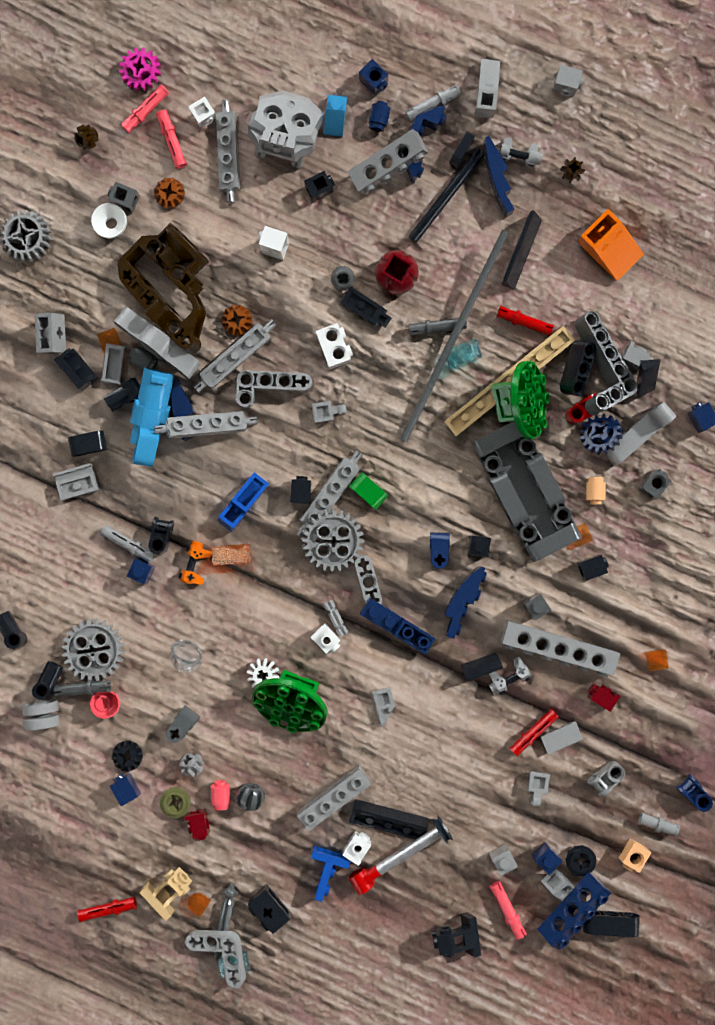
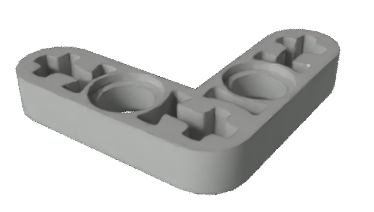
(223, 946)

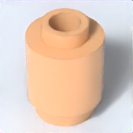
(595, 490)

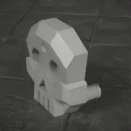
(276, 126)

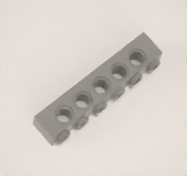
(608, 658)

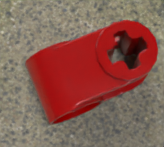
(580, 407)

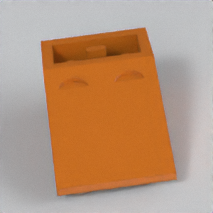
(611, 245)

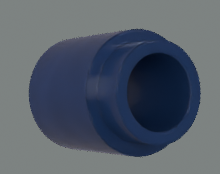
(379, 116)

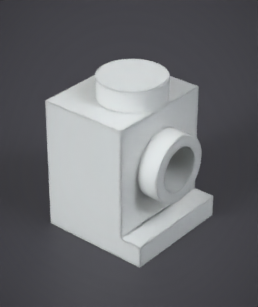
(203, 115)
(321, 633)
(357, 839)

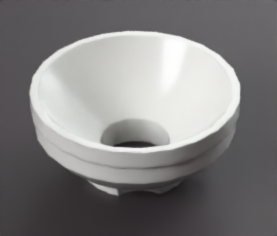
(103, 214)

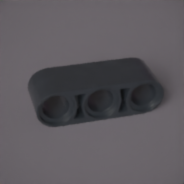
(578, 368)
(613, 924)

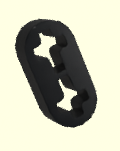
(462, 149)

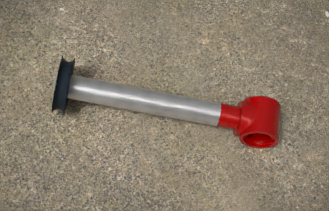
(364, 879)

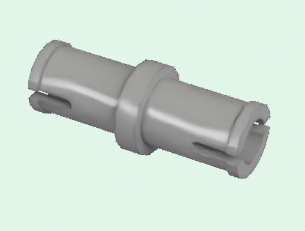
(659, 824)

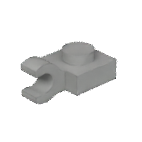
(325, 411)
(538, 784)

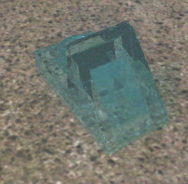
(464, 354)

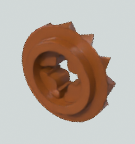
(173, 199)
(245, 323)

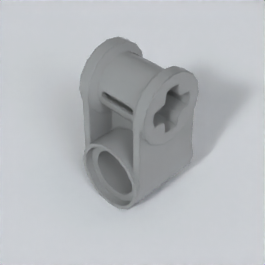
(606, 780)

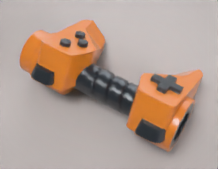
(196, 552)

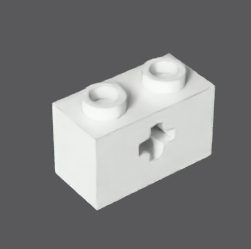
(273, 242)

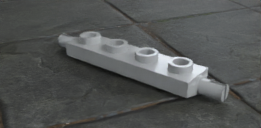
(227, 151)
(235, 356)
(205, 424)
(331, 490)

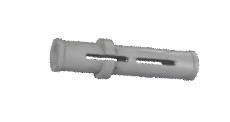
(439, 99)
(128, 544)

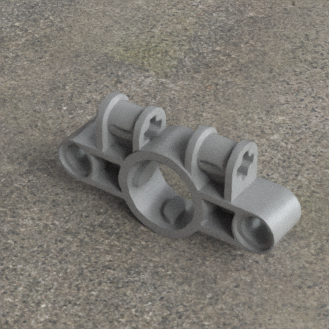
(157, 342)

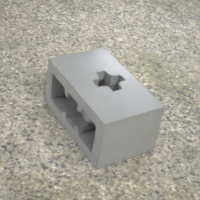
(50, 333)

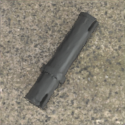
(433, 326)
(89, 688)

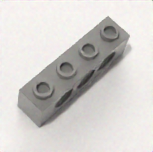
(361, 173)
(333, 798)

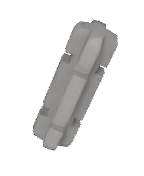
(335, 618)

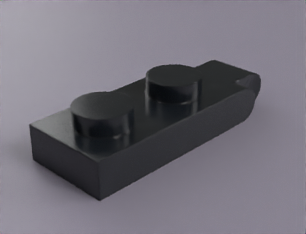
(365, 308)

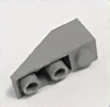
(487, 88)

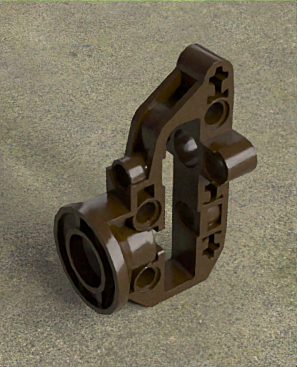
(175, 257)

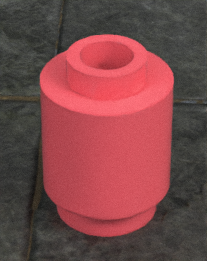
(220, 795)

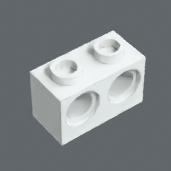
(329, 347)

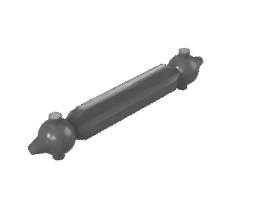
(225, 913)

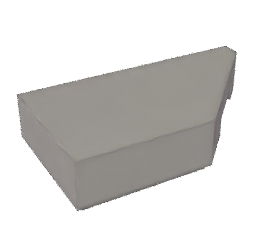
(384, 703)

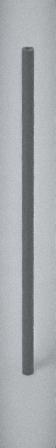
(454, 335)

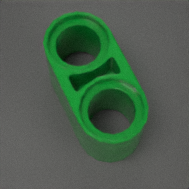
(368, 491)

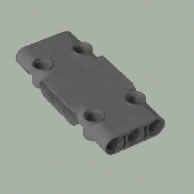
(527, 491)

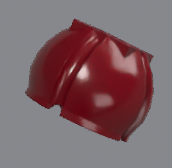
(390, 283)

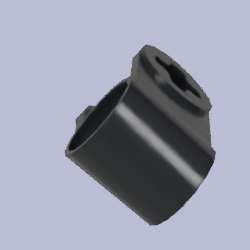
(160, 533)

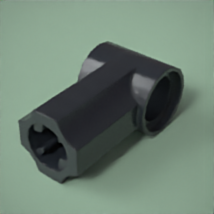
(126, 393)
(9, 629)
(48, 679)

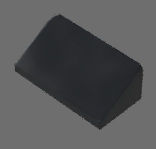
(647, 376)
(481, 666)

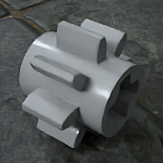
(191, 764)

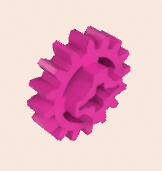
(145, 75)

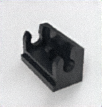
(76, 369)

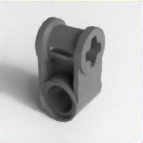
(183, 722)

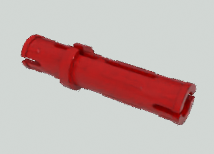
(517, 317)
(534, 732)
(114, 907)

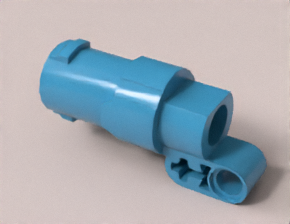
(149, 411)

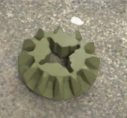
(171, 810)

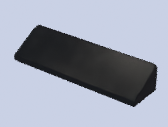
(522, 250)
(388, 819)

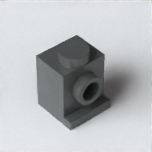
(119, 190)

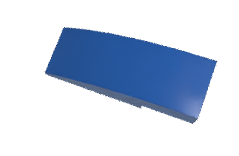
(242, 502)

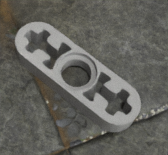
(369, 567)

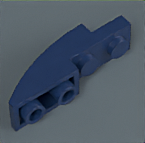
(466, 592)
(397, 625)

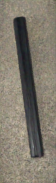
(446, 195)

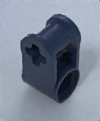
(439, 546)
(693, 792)

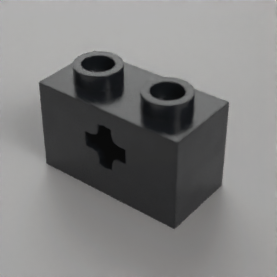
(268, 899)

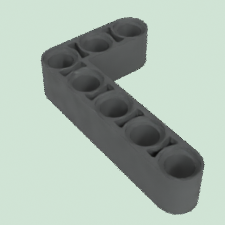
(609, 363)

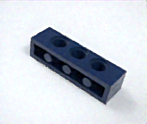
(564, 912)

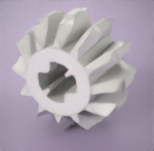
(266, 668)

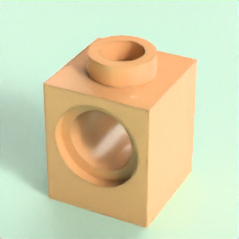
(631, 848)

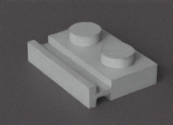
(76, 481)

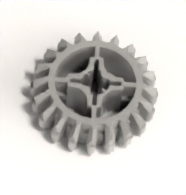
(20, 221)

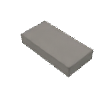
(113, 364)
(561, 737)

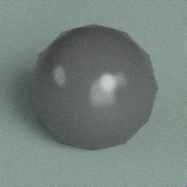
(342, 278)

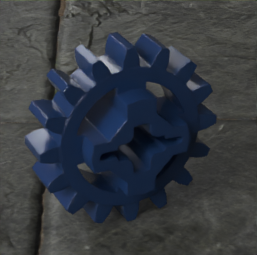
(596, 442)

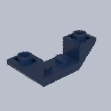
(429, 119)

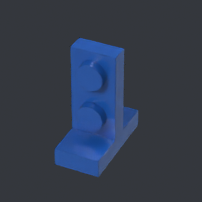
(330, 858)

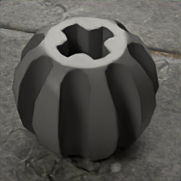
(250, 796)

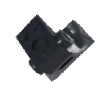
(445, 936)

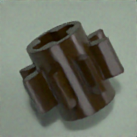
(86, 136)
(576, 165)

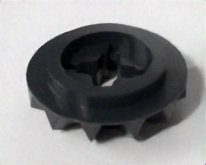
(135, 752)
(585, 867)

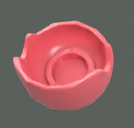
(104, 704)

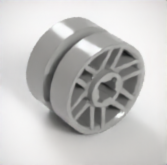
(40, 715)

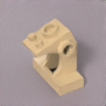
(160, 898)

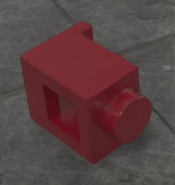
(602, 696)
(198, 824)

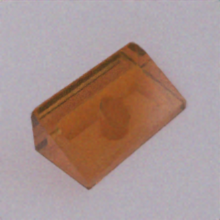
(231, 554)

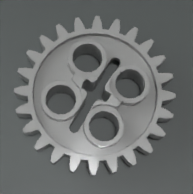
(331, 556)
(96, 666)

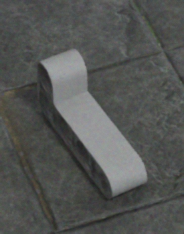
(274, 385)
(640, 432)

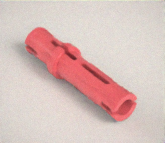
(144, 109)
(168, 131)
(511, 916)

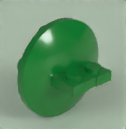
(523, 400)
(292, 701)

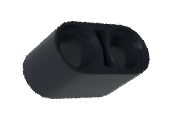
(87, 443)

